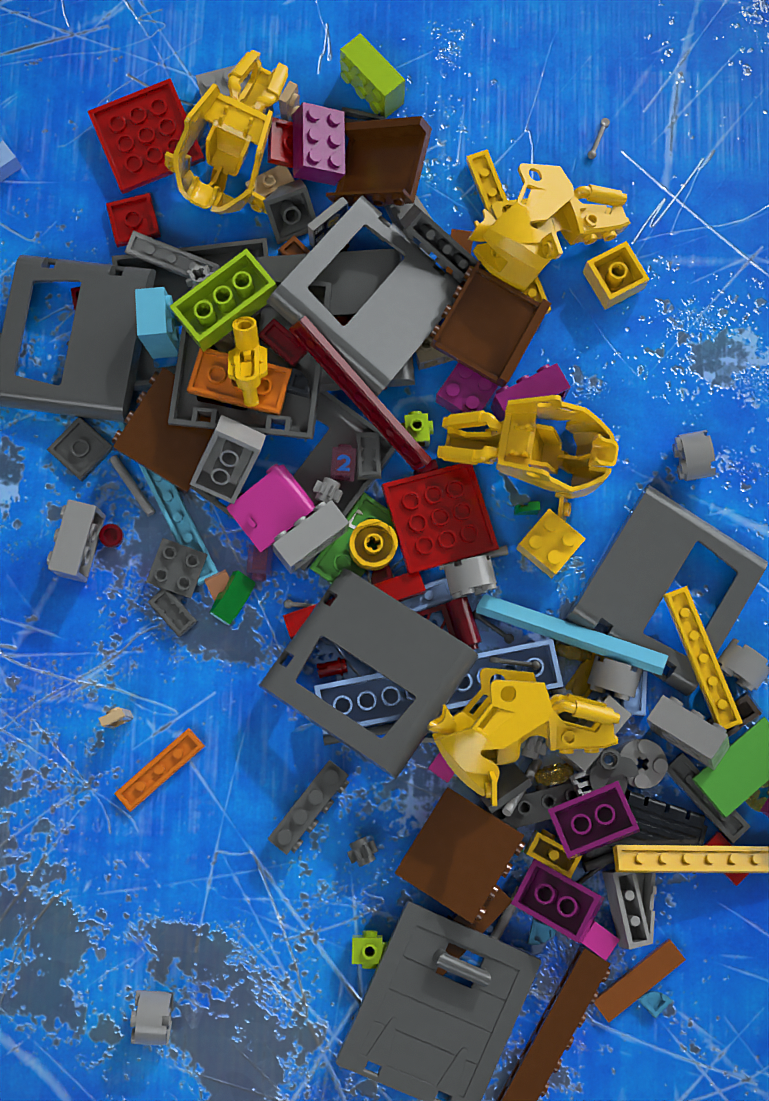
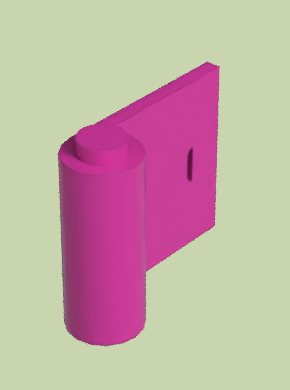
(273, 505)

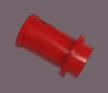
(332, 668)

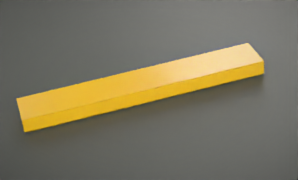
(702, 658)

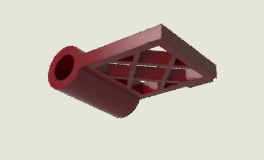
(459, 621)

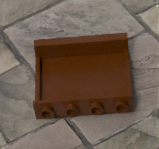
(383, 161)
(488, 325)
(156, 445)
(460, 855)

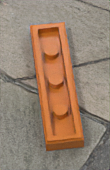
(159, 770)

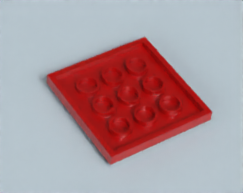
(139, 133)
(439, 517)

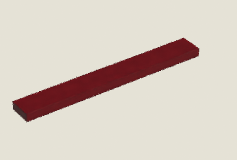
(359, 393)

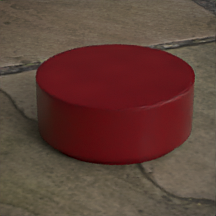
(111, 536)

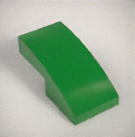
(233, 598)

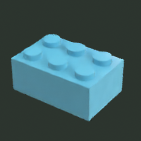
(156, 322)

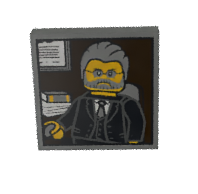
(326, 220)

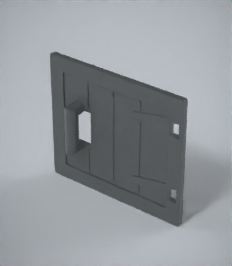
(428, 1027)

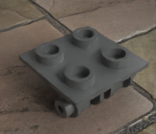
(176, 568)

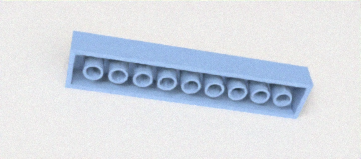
(378, 700)

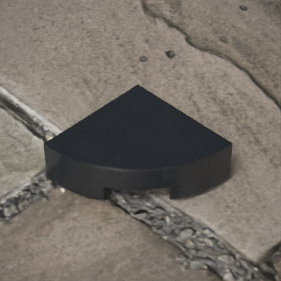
(298, 384)

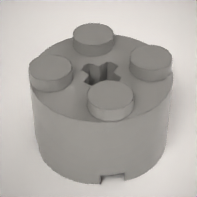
(695, 455)
(470, 577)
(744, 665)
(614, 677)
(654, 763)
(152, 1017)

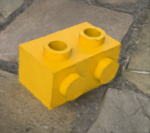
(549, 852)

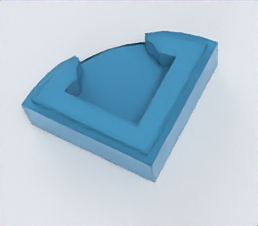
(540, 933)
(655, 1002)

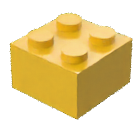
(615, 275)
(550, 543)

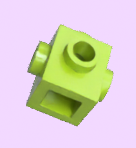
(419, 427)
(368, 939)

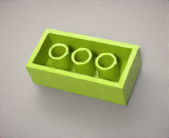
(229, 293)

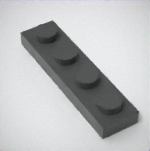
(682, 772)

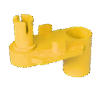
(247, 360)

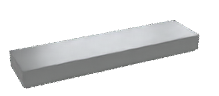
(164, 255)

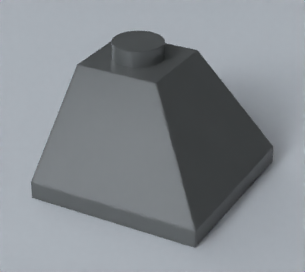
(289, 210)

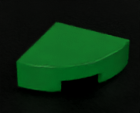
(531, 509)

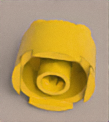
(380, 533)

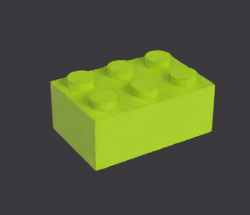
(372, 76)

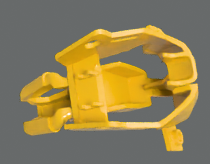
(235, 124)
(525, 235)
(522, 443)
(508, 717)

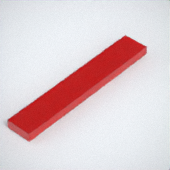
(399, 587)

